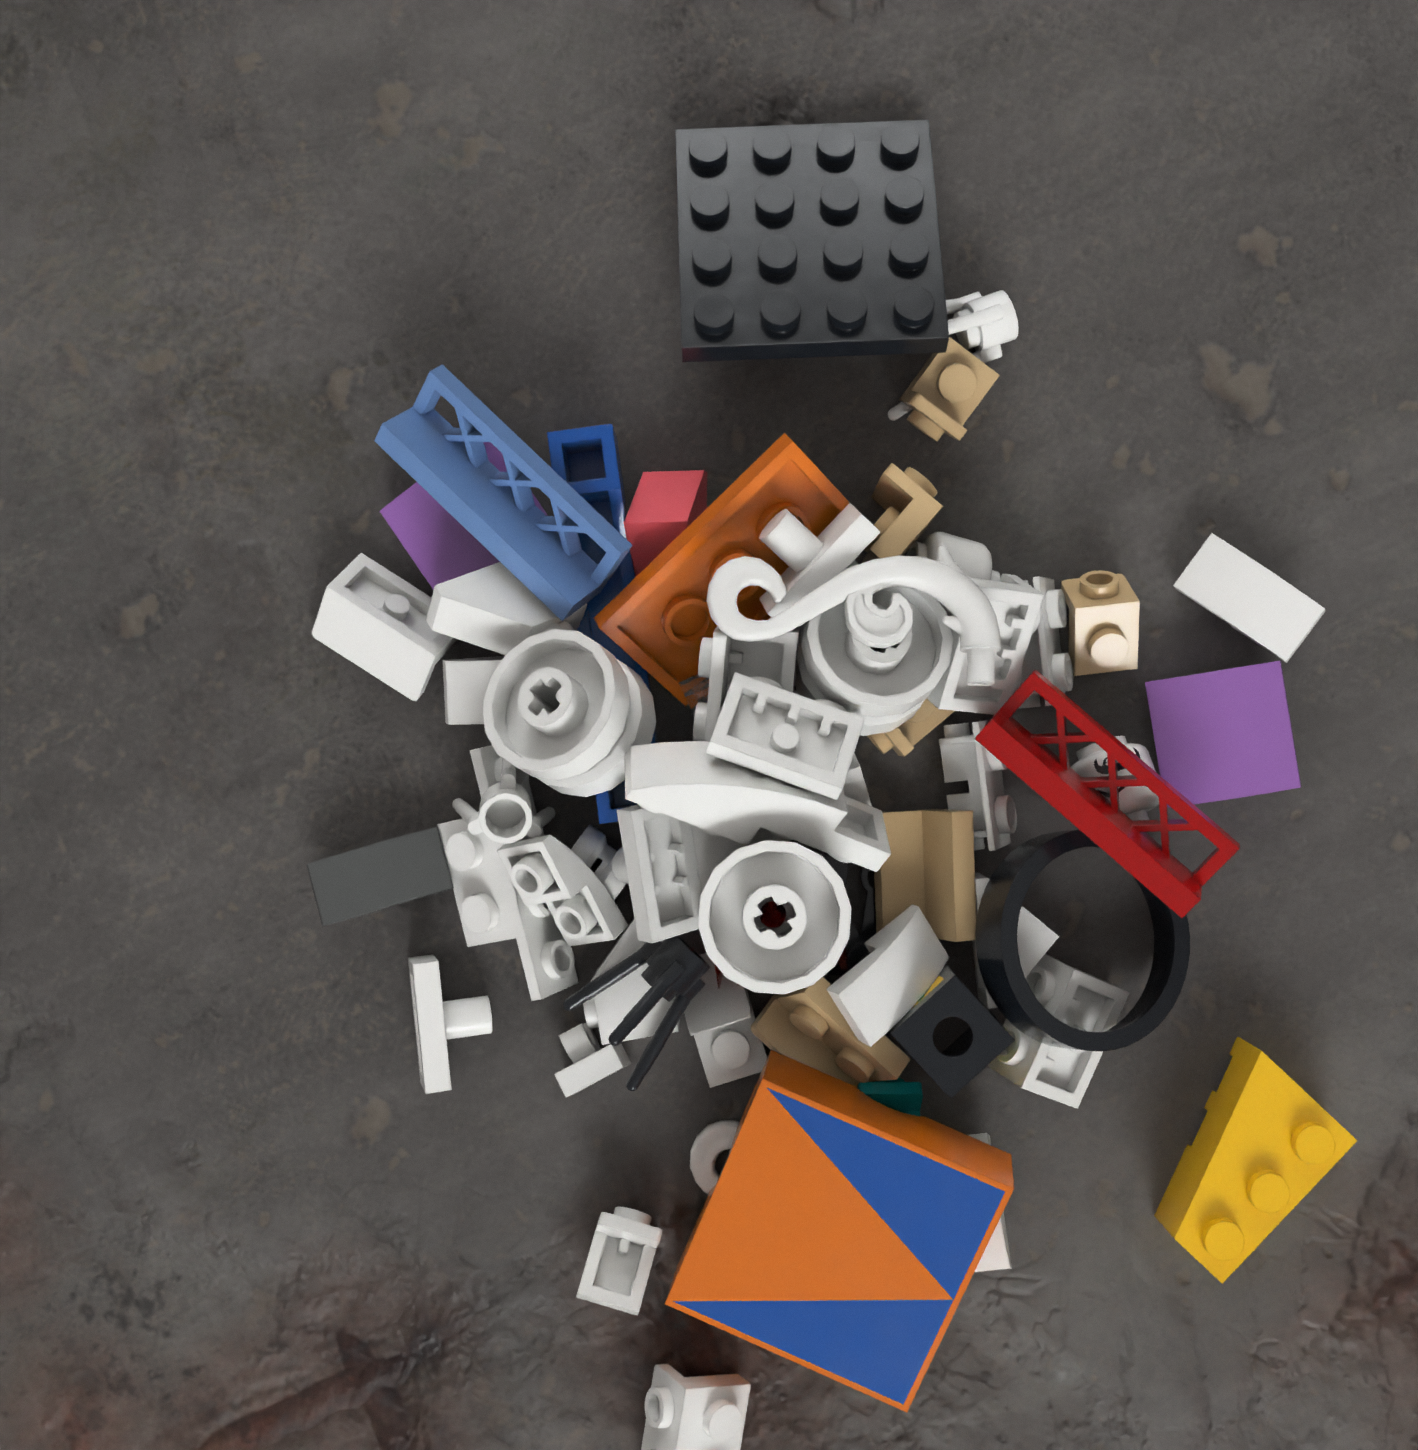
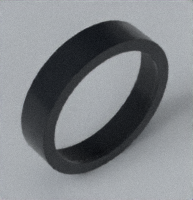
(1003, 971)

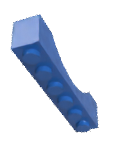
(592, 467)

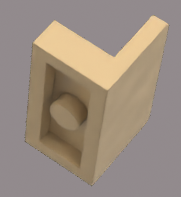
(930, 869)

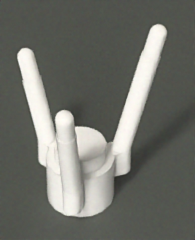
(978, 323)
(504, 811)

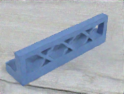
(500, 505)

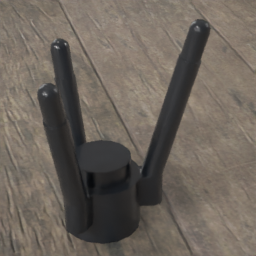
(671, 970)

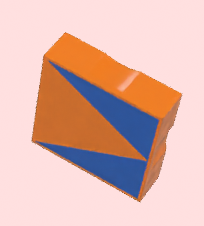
(841, 1231)

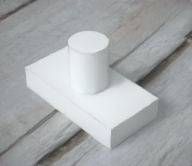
(813, 558)
(660, 871)
(440, 1021)

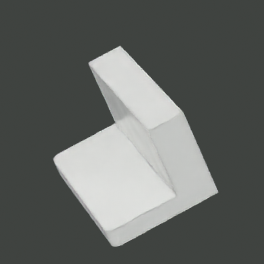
(381, 626)

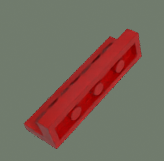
(1095, 814)

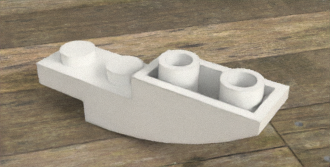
(738, 801)

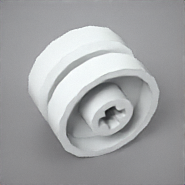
(871, 681)
(567, 712)
(780, 956)

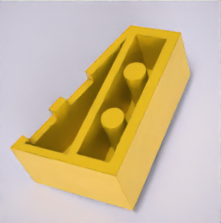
(1249, 1162)

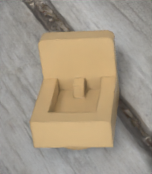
(1102, 623)

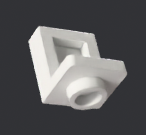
(620, 1260)

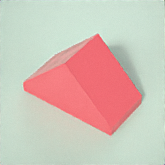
(662, 510)

